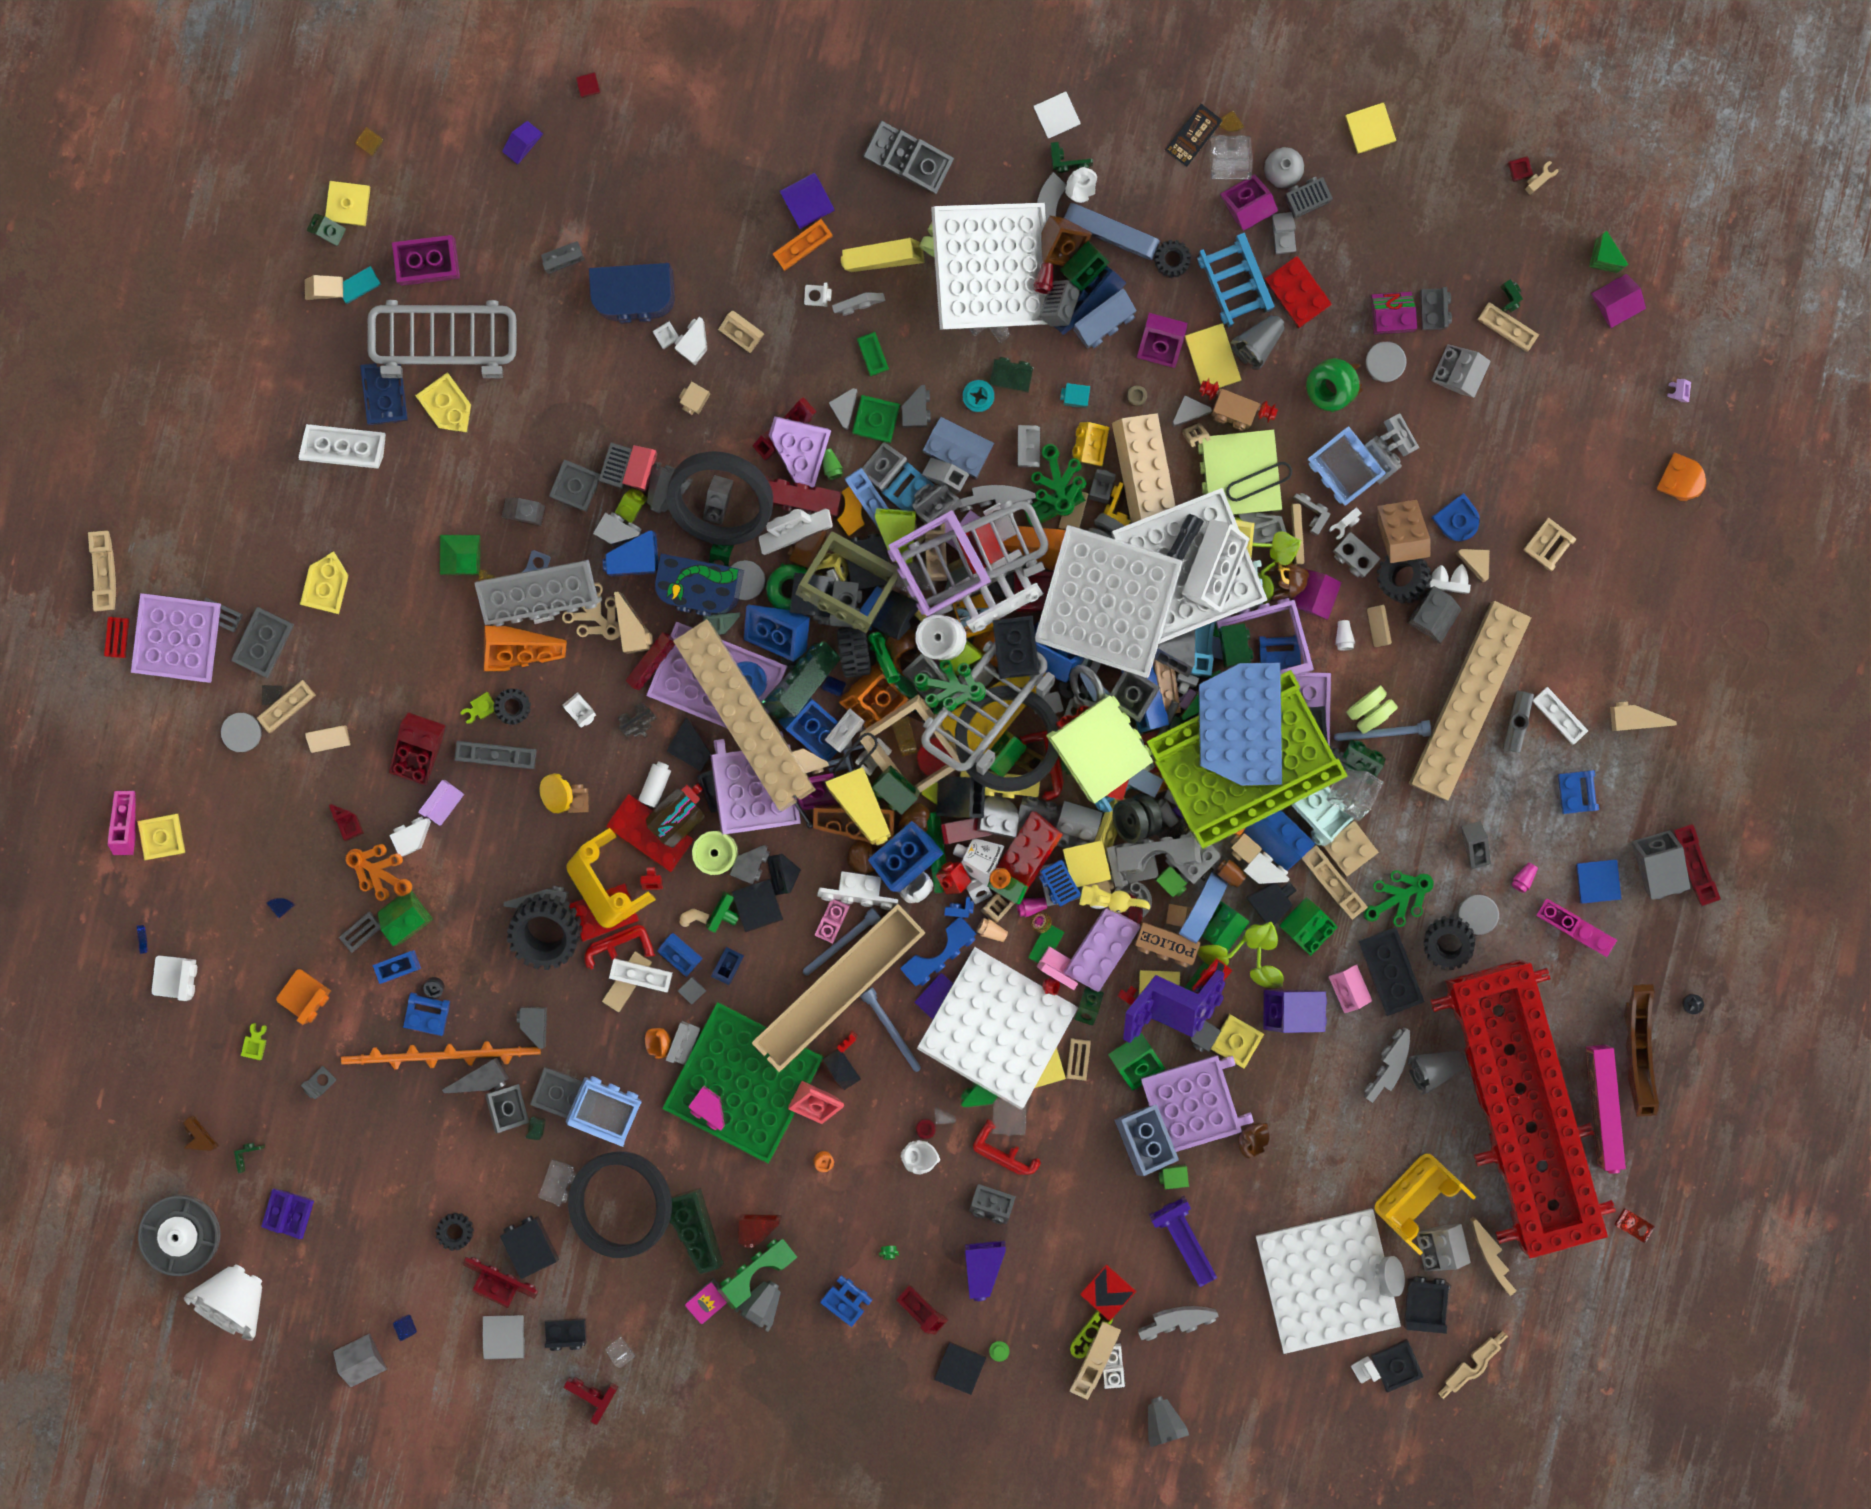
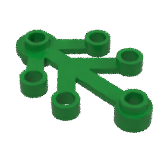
(1059, 483)
(952, 687)
(1402, 896)

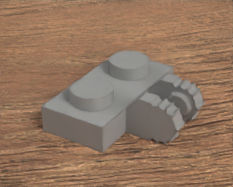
(1401, 435)

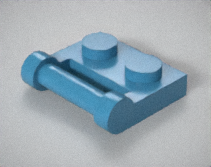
(906, 498)

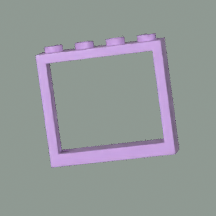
(904, 571)
(1266, 609)

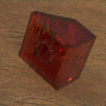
(755, 1228)

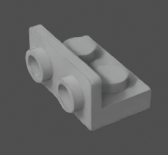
(1388, 461)
(683, 1043)

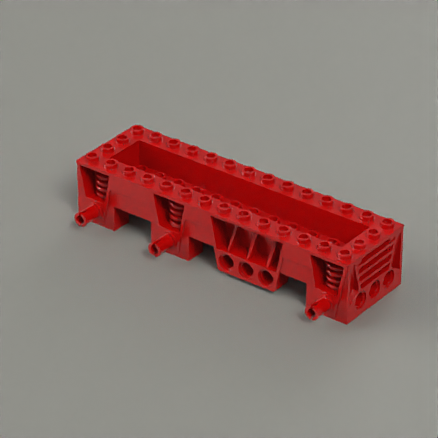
(1544, 1101)

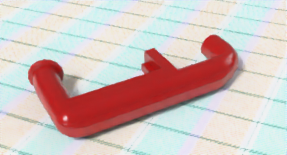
(1056, 773)
(617, 939)
(1000, 1157)

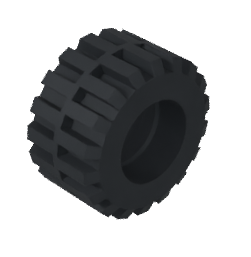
(1410, 591)
(853, 652)
(1449, 958)

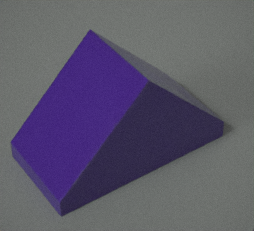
(521, 142)

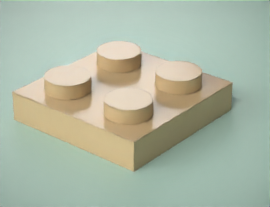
(1351, 848)

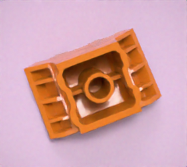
(873, 697)

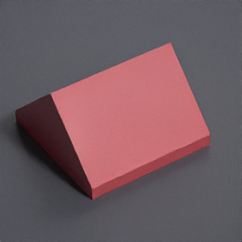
(639, 467)
(815, 1103)

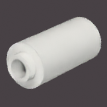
(655, 784)

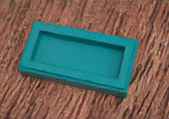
(360, 284)

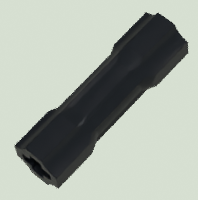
(1185, 537)

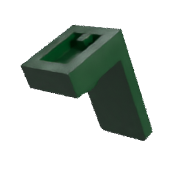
(1057, 155)

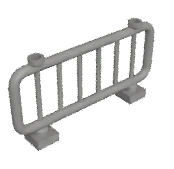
(392, 369)
(1029, 559)
(985, 760)

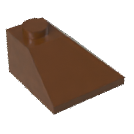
(1062, 240)
(807, 549)

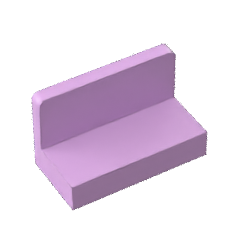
(441, 802)

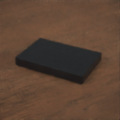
(1016, 647)

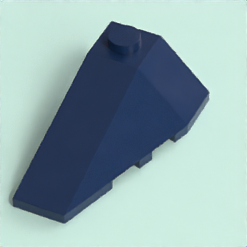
(1096, 293)

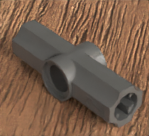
(1521, 708)

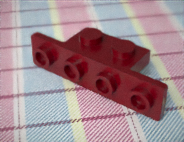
(497, 1286)

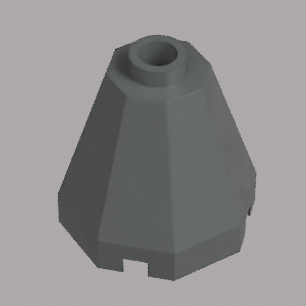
(658, 487)
(761, 1305)
(1164, 1423)

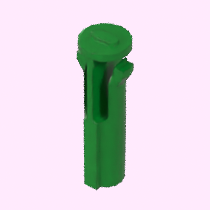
(883, 657)

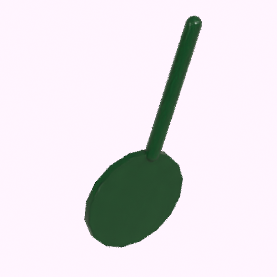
(905, 686)

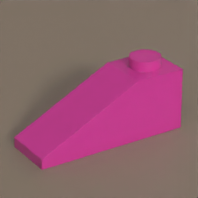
(122, 823)

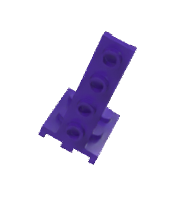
(1173, 1217)

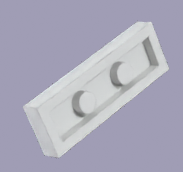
(1560, 715)
(640, 975)

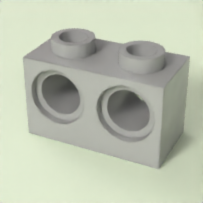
(1360, 550)

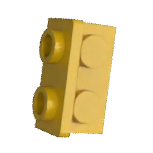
(1090, 443)

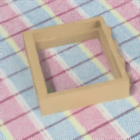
(883, 759)

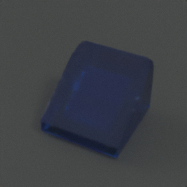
(834, 686)
(404, 1327)

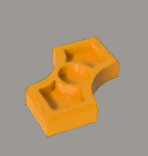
(851, 519)

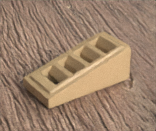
(990, 914)

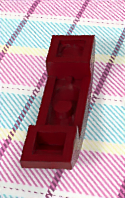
(1697, 870)

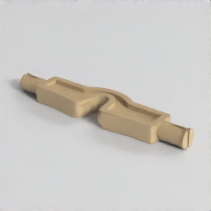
(1481, 1357)

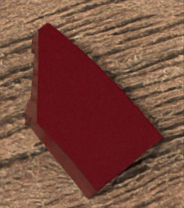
(347, 822)

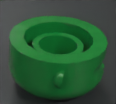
(1342, 376)
(776, 581)

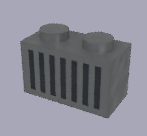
(1308, 197)
(1060, 303)
(615, 465)

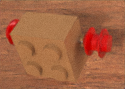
(1235, 408)

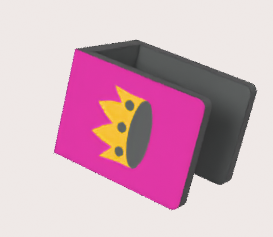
(706, 1301)

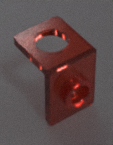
(1632, 1224)

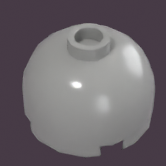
(1284, 167)

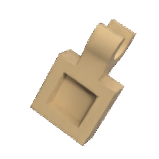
(1536, 181)

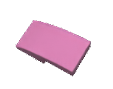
(832, 920)

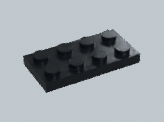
(1391, 971)

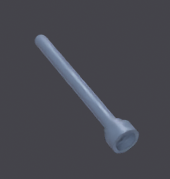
(1422, 728)
(870, 919)
(870, 997)

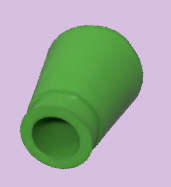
(831, 465)

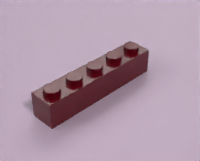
(650, 661)

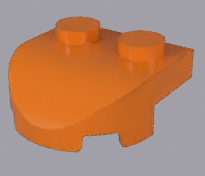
(1683, 478)

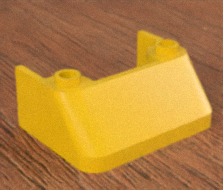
(606, 909)
(1414, 1193)

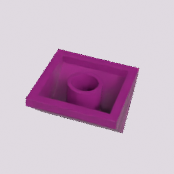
(1619, 300)
(1318, 595)
(821, 795)

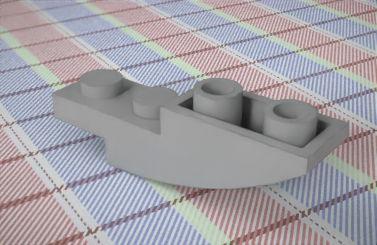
(999, 493)
(1395, 1057)
(1186, 1317)

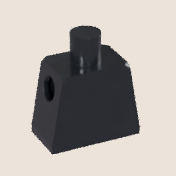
(1272, 901)

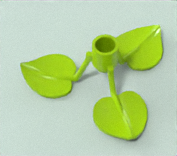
(1283, 550)
(1256, 937)

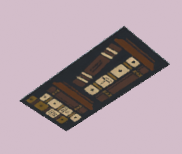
(1194, 135)

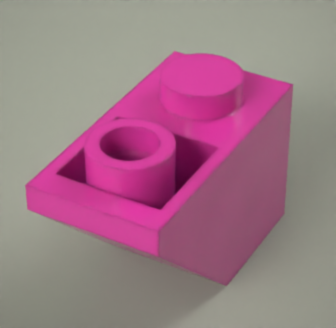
(708, 1106)

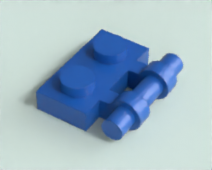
(841, 1305)

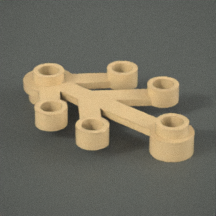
(595, 614)

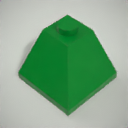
(459, 554)

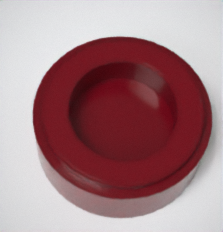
(925, 1128)

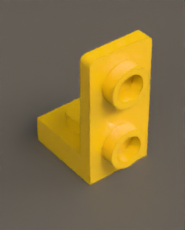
(1122, 518)

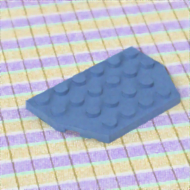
(1242, 724)

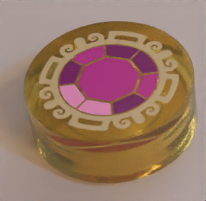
(1041, 922)

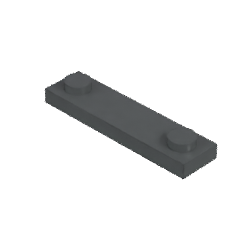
(495, 754)

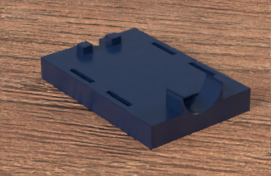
(383, 396)

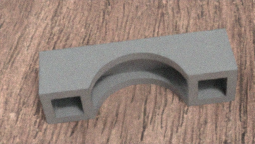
(1133, 857)

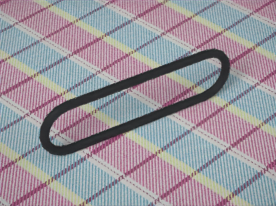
(1262, 489)
(854, 745)

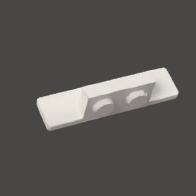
(793, 528)
(858, 889)

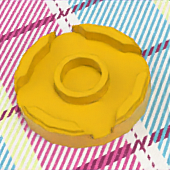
(555, 793)

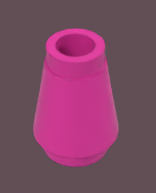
(1524, 878)
(1031, 906)

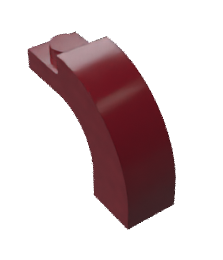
(800, 412)

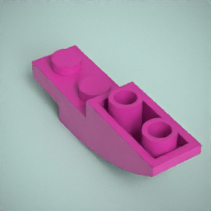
(1576, 928)

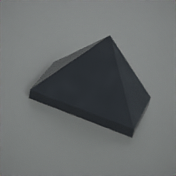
(783, 873)
(841, 1069)

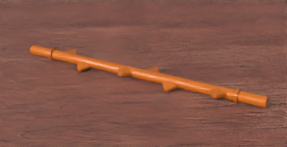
(449, 1053)

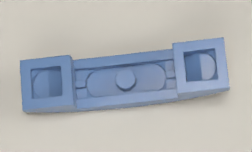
(865, 493)
(1204, 908)

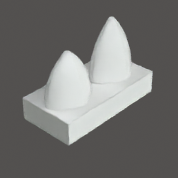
(1458, 581)
(845, 730)

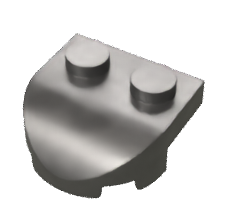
(934, 502)
(999, 817)

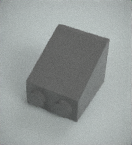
(1435, 614)
(1661, 865)

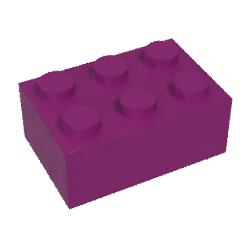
(426, 260)

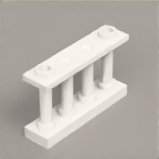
(1013, 602)

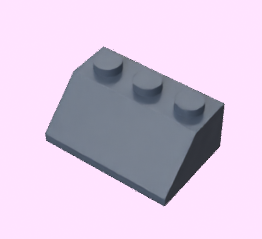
(1105, 319)
(958, 447)
(1146, 1140)

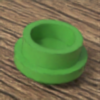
(999, 1351)

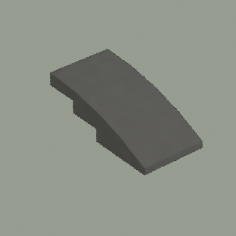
(908, 157)

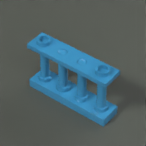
(1255, 283)

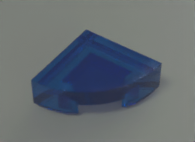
(280, 906)
(142, 939)

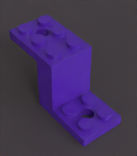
(1174, 1006)

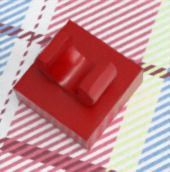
(692, 793)
(652, 880)

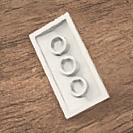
(342, 446)

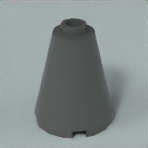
(1258, 341)
(1435, 1069)

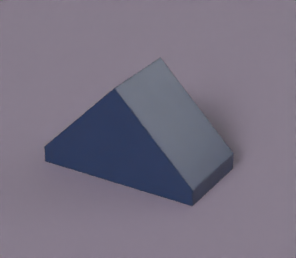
(727, 966)

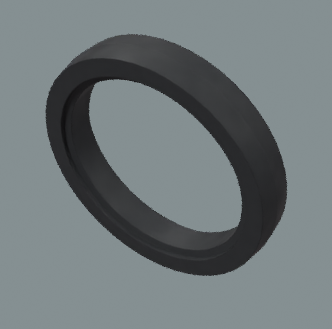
(725, 462)
(1000, 783)
(581, 1223)

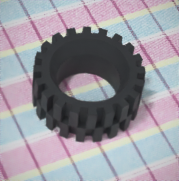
(535, 950)

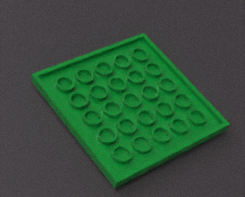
(750, 1088)

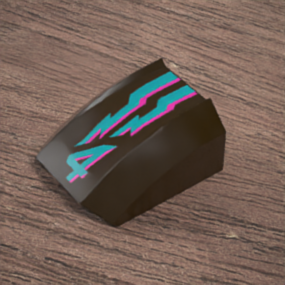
(674, 818)

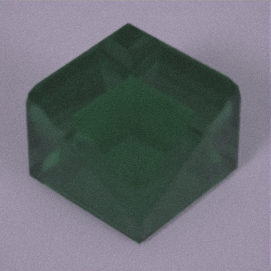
(536, 1128)

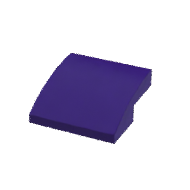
(807, 200)
(934, 995)
(287, 1213)

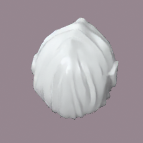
(1081, 184)
(917, 889)
(919, 1157)

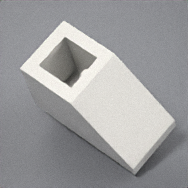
(693, 343)
(410, 838)
(1263, 871)

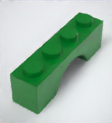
(737, 1289)

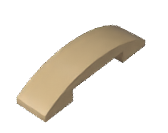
(103, 571)
(1334, 882)

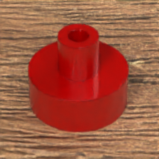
(1128, 996)

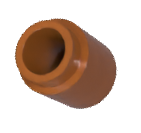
(1231, 873)

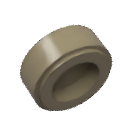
(1137, 395)

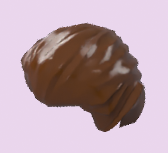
(918, 814)
(859, 855)
(1253, 1139)

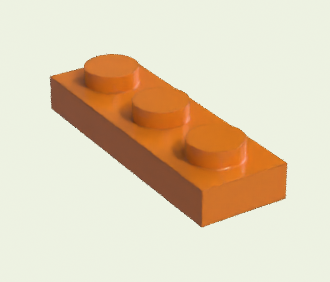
(802, 245)

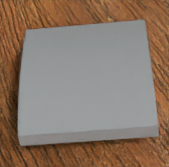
(503, 1337)

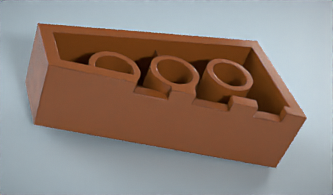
(836, 821)

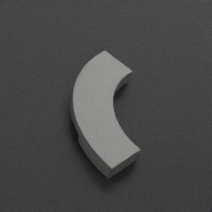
(1051, 194)

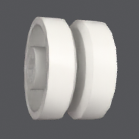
(940, 637)

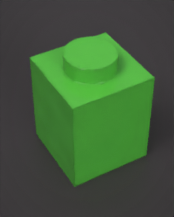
(1172, 882)
(1174, 1176)

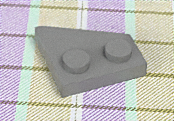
(859, 302)

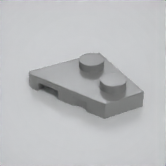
(1264, 526)

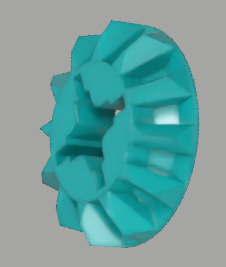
(973, 388)

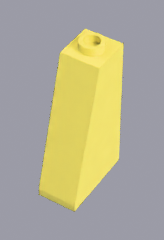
(882, 255)
(859, 802)

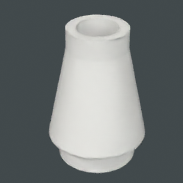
(1344, 636)

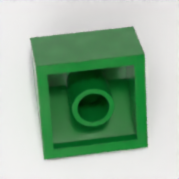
(1136, 1061)

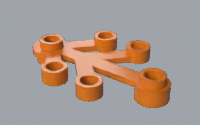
(376, 871)

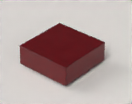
(588, 85)
(1520, 169)

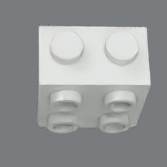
(174, 977)

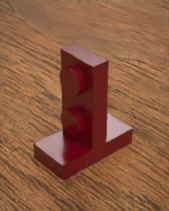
(921, 1311)
(592, 1396)

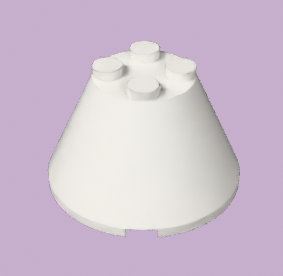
(229, 1301)

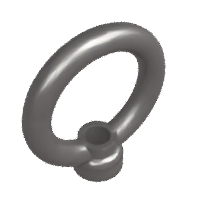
(1078, 694)

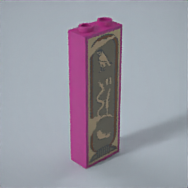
(1605, 1108)

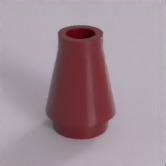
(1044, 279)

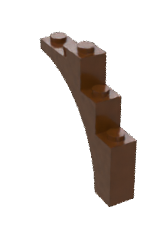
(1639, 1049)

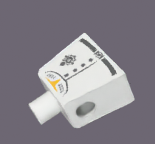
(979, 858)

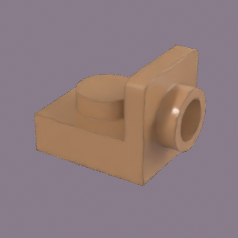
(580, 799)

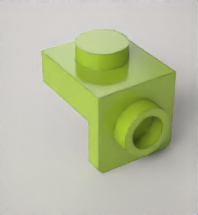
(631, 504)

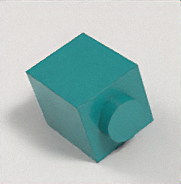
(1075, 395)

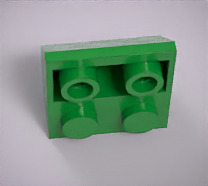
(1224, 926)
(1308, 926)
(977, 1096)

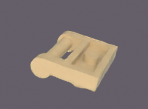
(1544, 540)

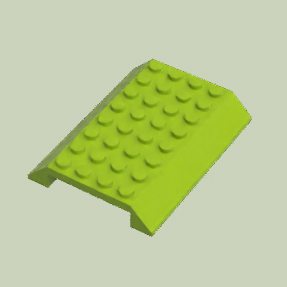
(1221, 807)

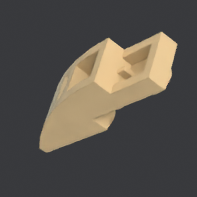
(1095, 1360)

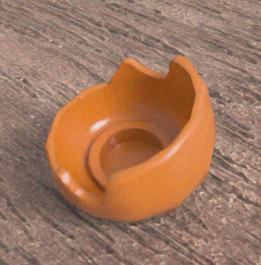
(658, 1042)

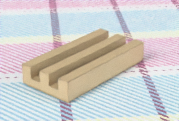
(1191, 440)
(1086, 1060)

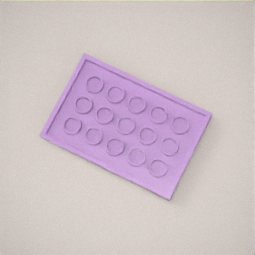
(679, 687)

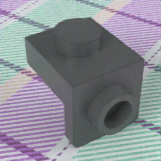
(1102, 486)

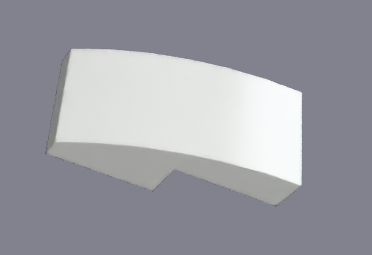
(1113, 1370)

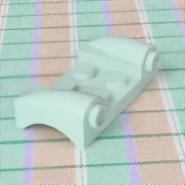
(1322, 816)

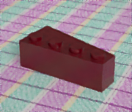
(803, 497)

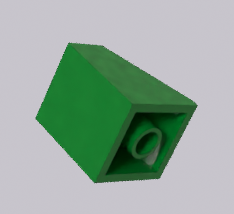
(403, 918)

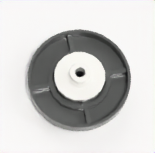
(195, 1227)

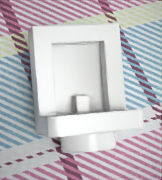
(579, 710)

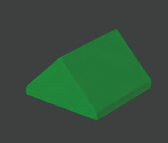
(1607, 255)
(1007, 752)

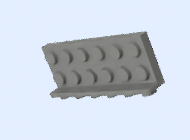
(537, 593)

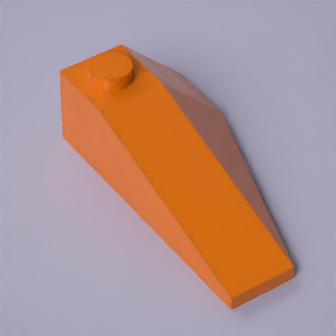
(1054, 538)
(514, 647)

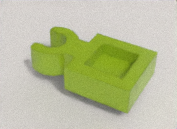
(481, 706)
(254, 1045)

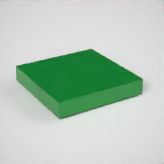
(876, 419)

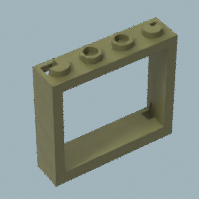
(861, 558)

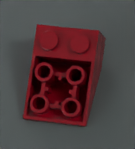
(416, 748)

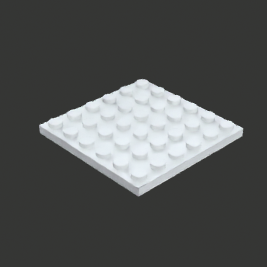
(988, 264)
(1158, 535)
(1108, 601)
(997, 1028)
(1326, 1281)

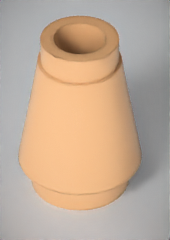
(991, 930)

